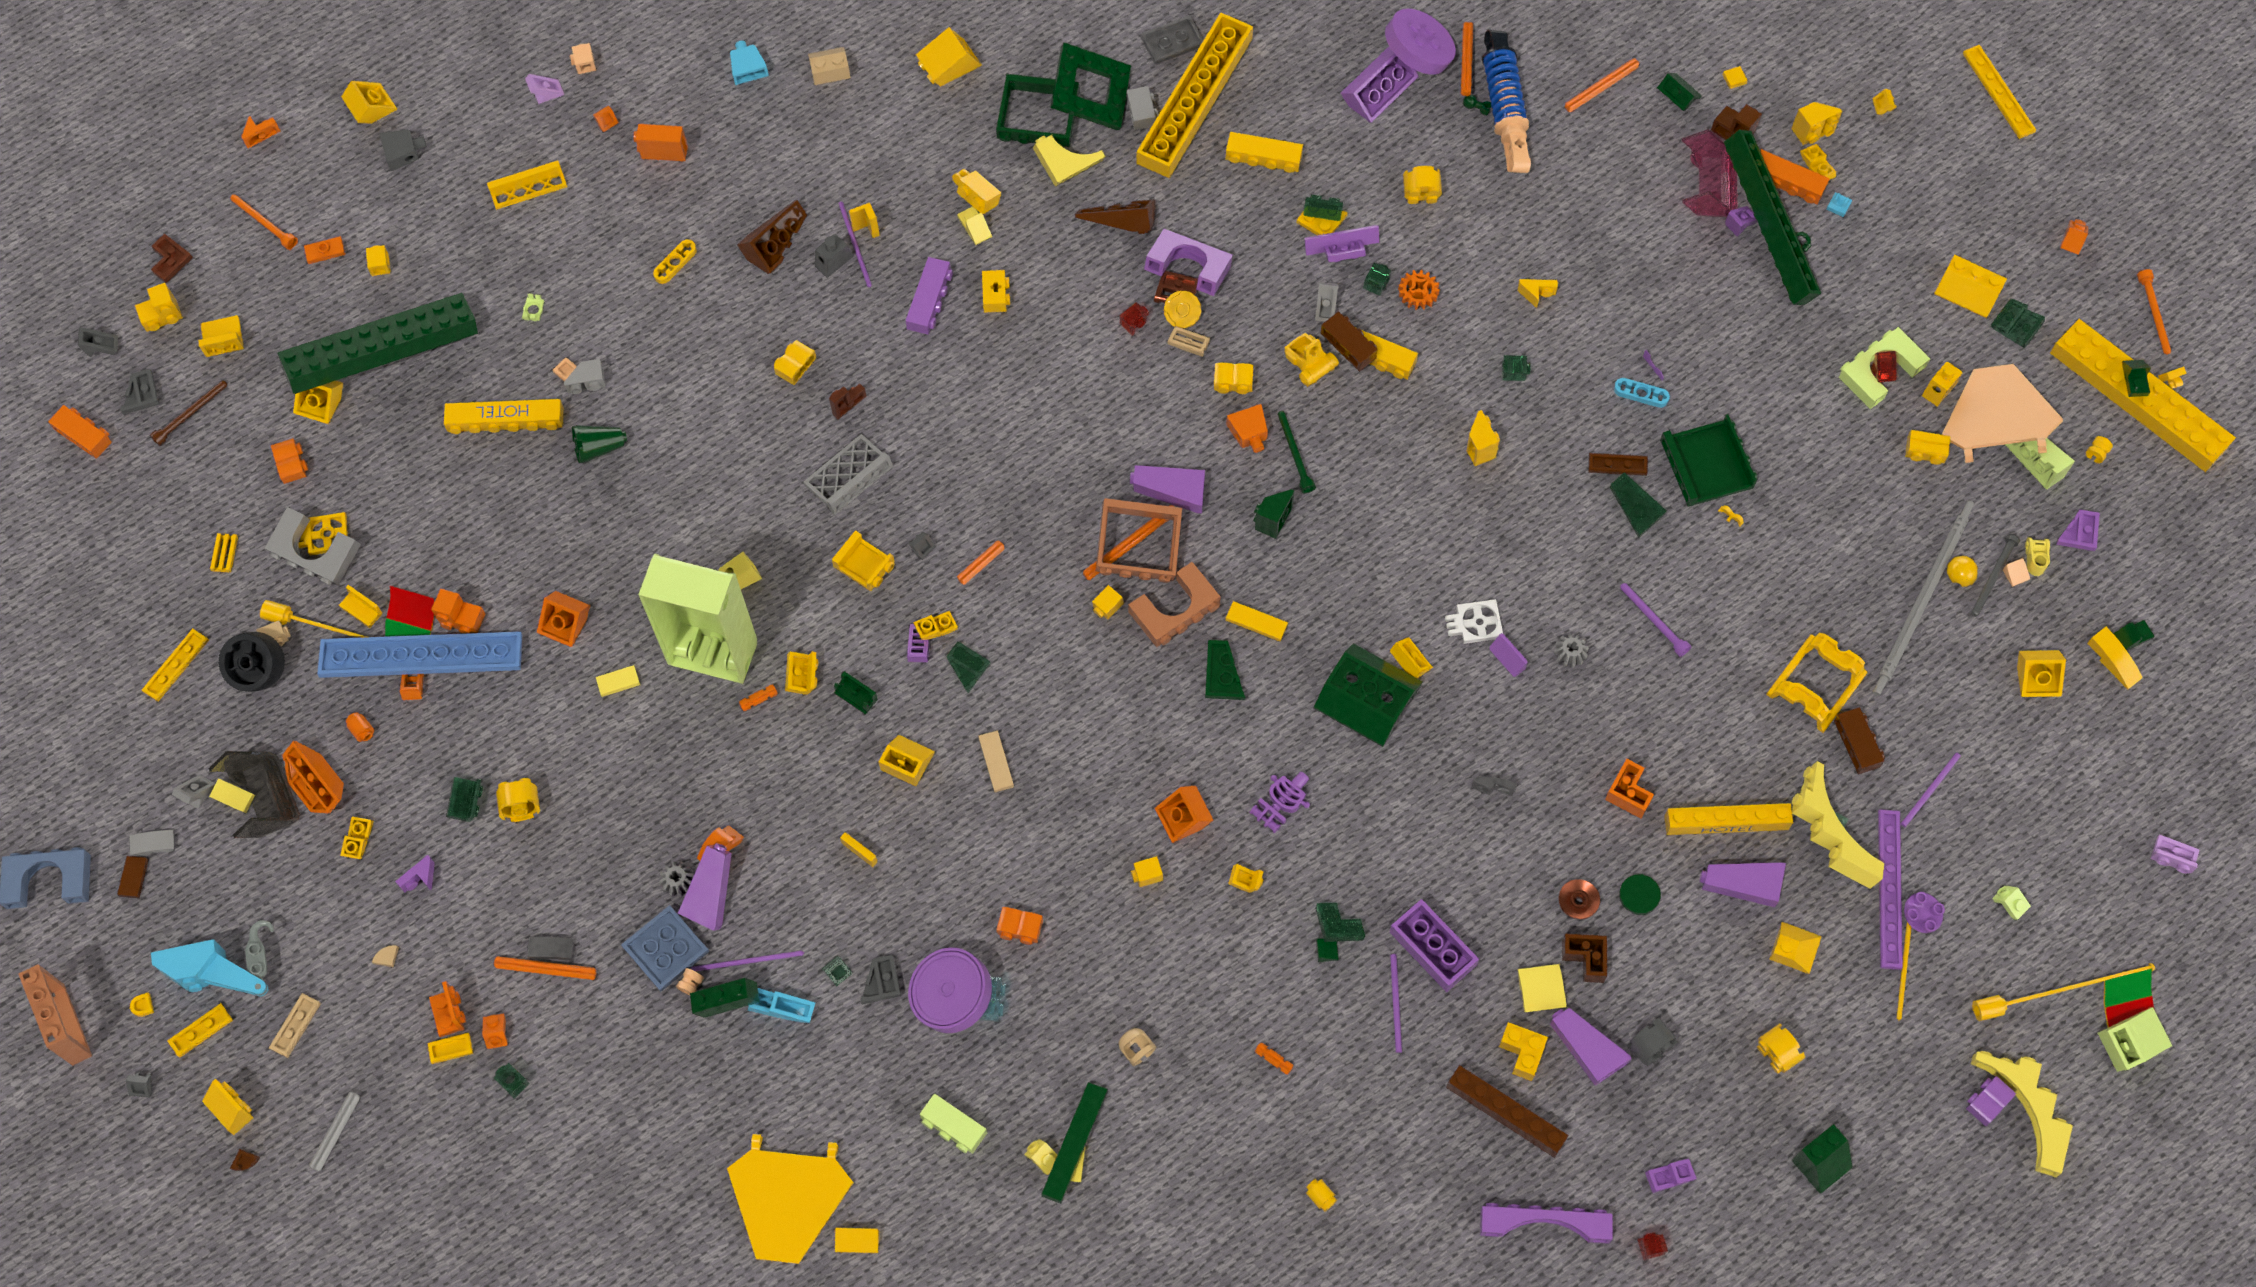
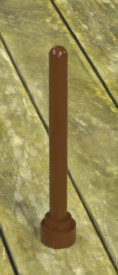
(160, 435)

